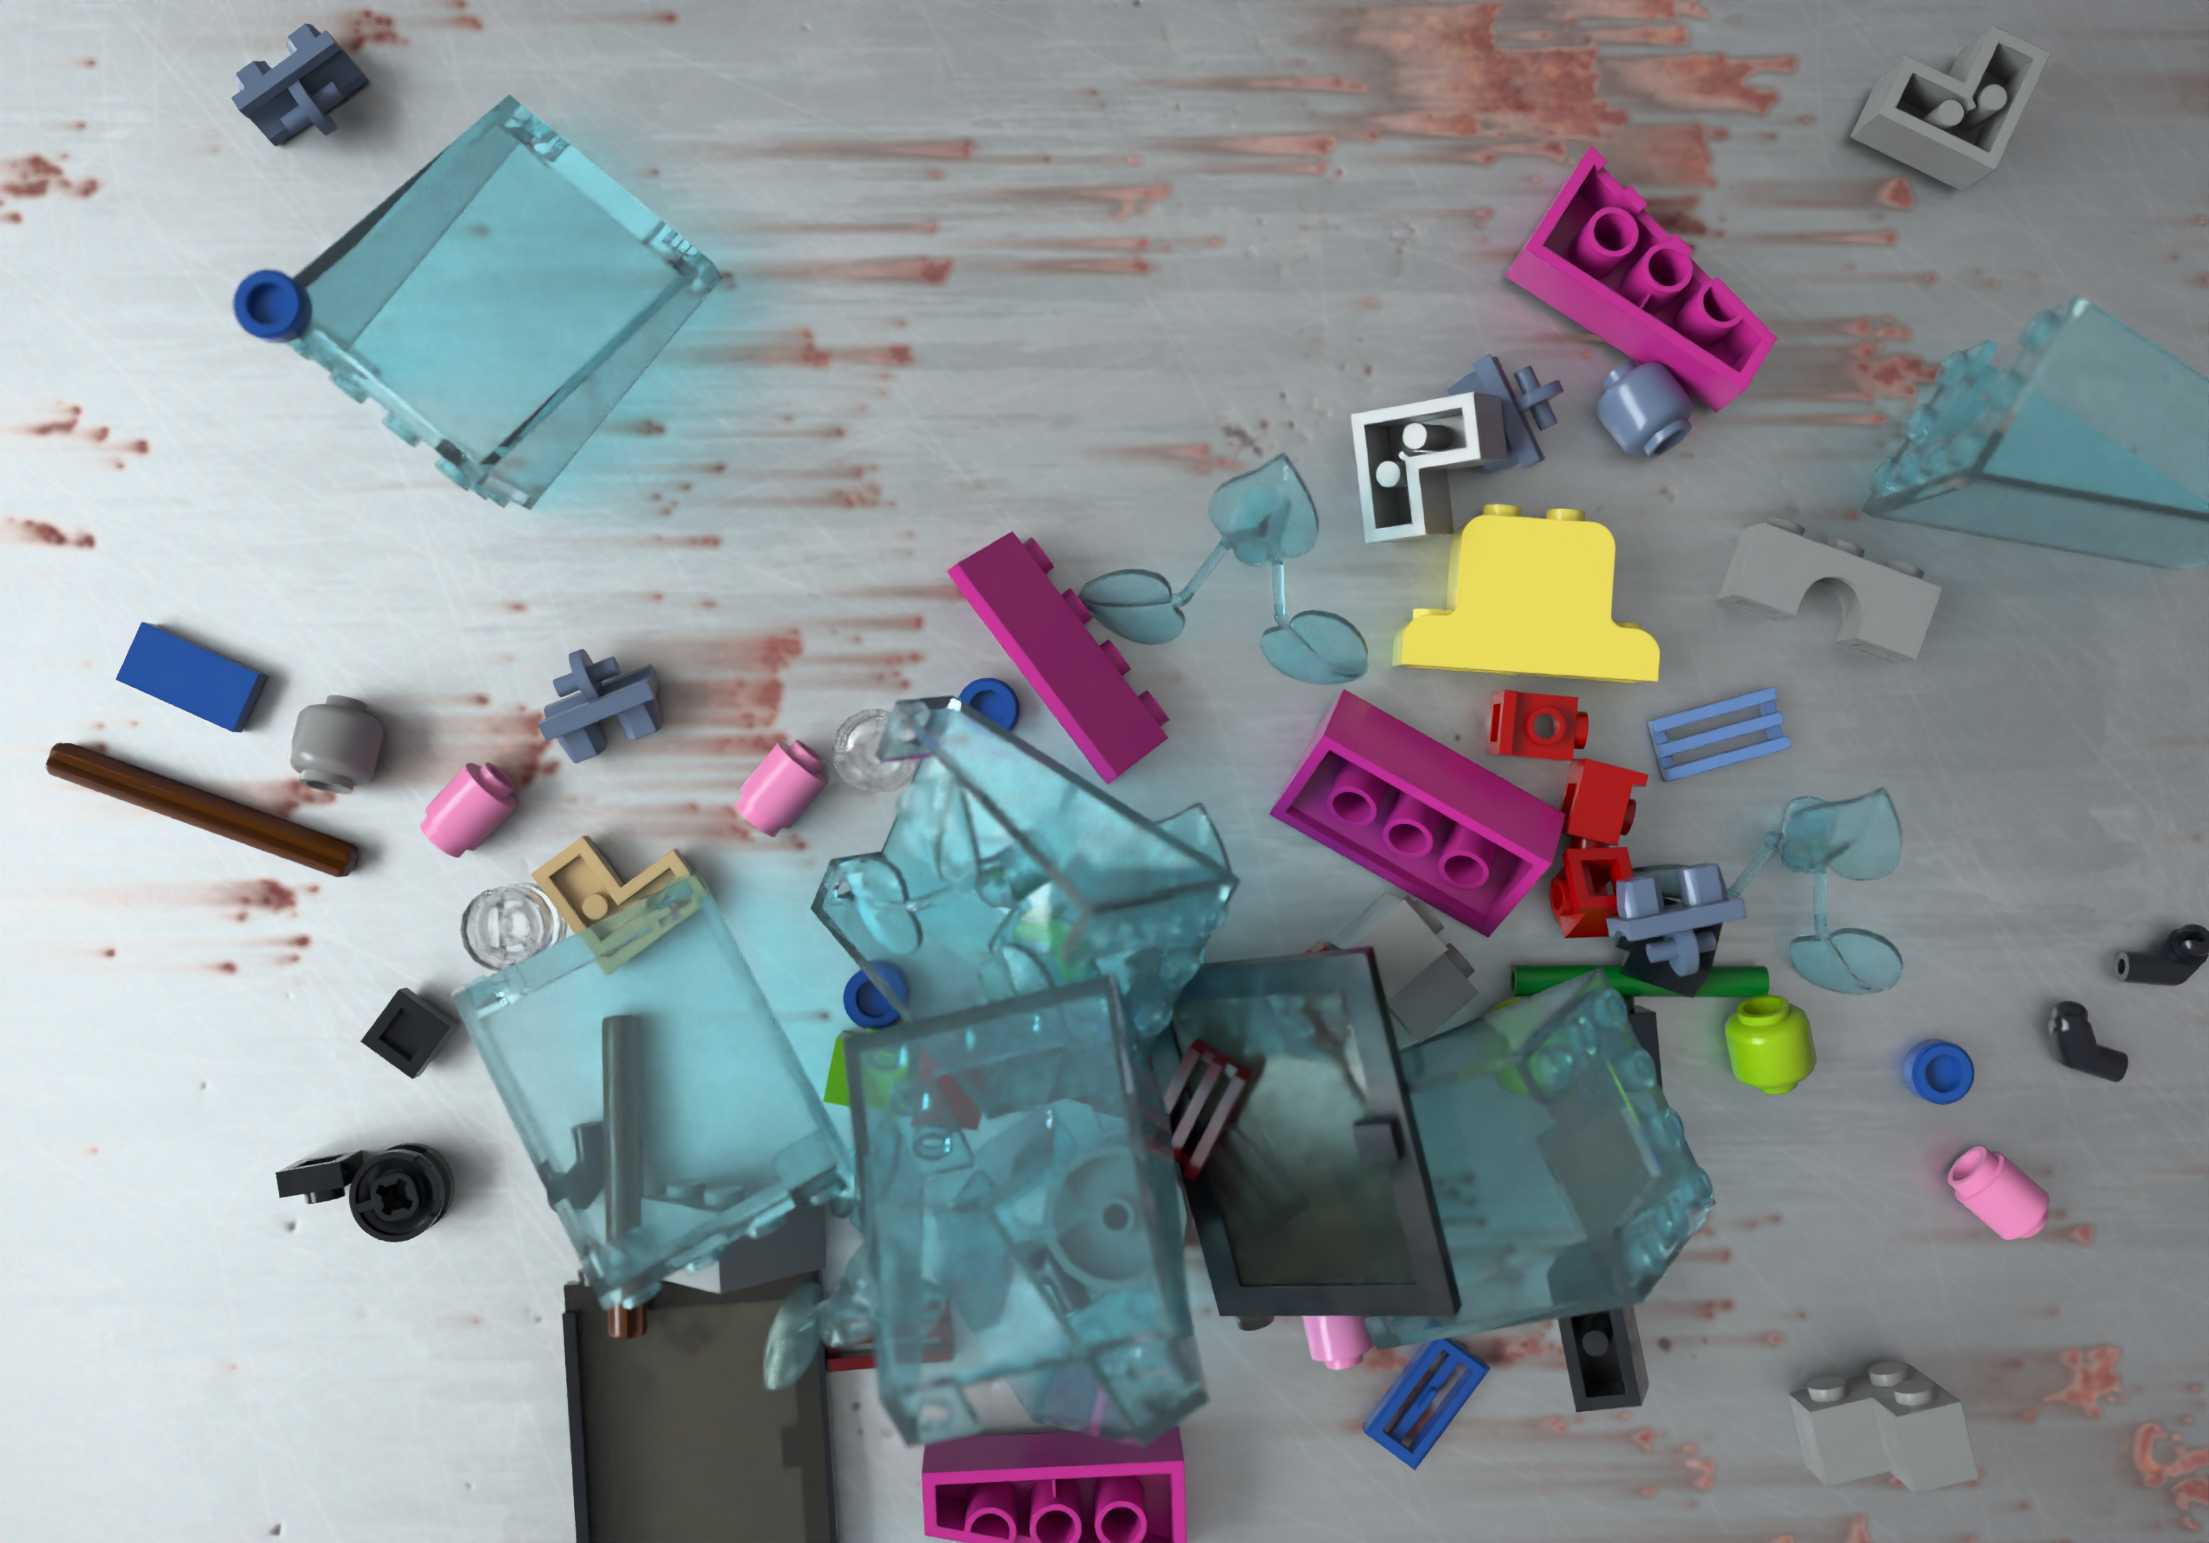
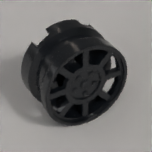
(401, 1192)

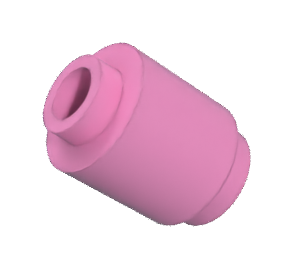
(782, 787)
(469, 809)
(1999, 1193)
(1337, 1340)

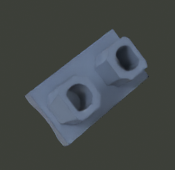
(299, 87)
(1519, 437)
(576, 716)
(1702, 904)

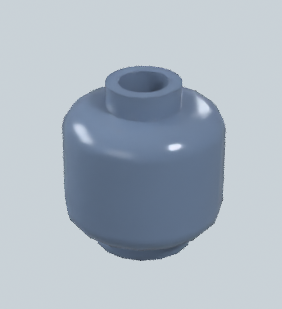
(1645, 408)

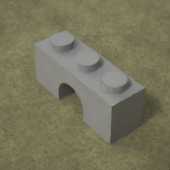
(1882, 606)

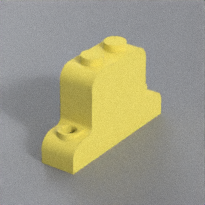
(1529, 604)

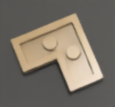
(588, 888)

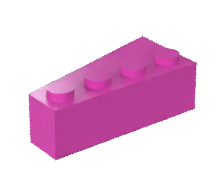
(1639, 287)
(1054, 1489)

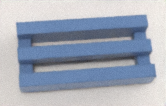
(1769, 720)

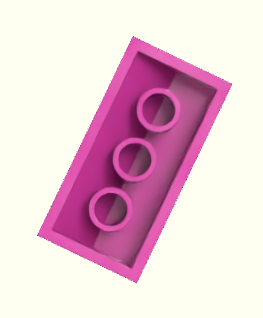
(1059, 656)
(1419, 814)

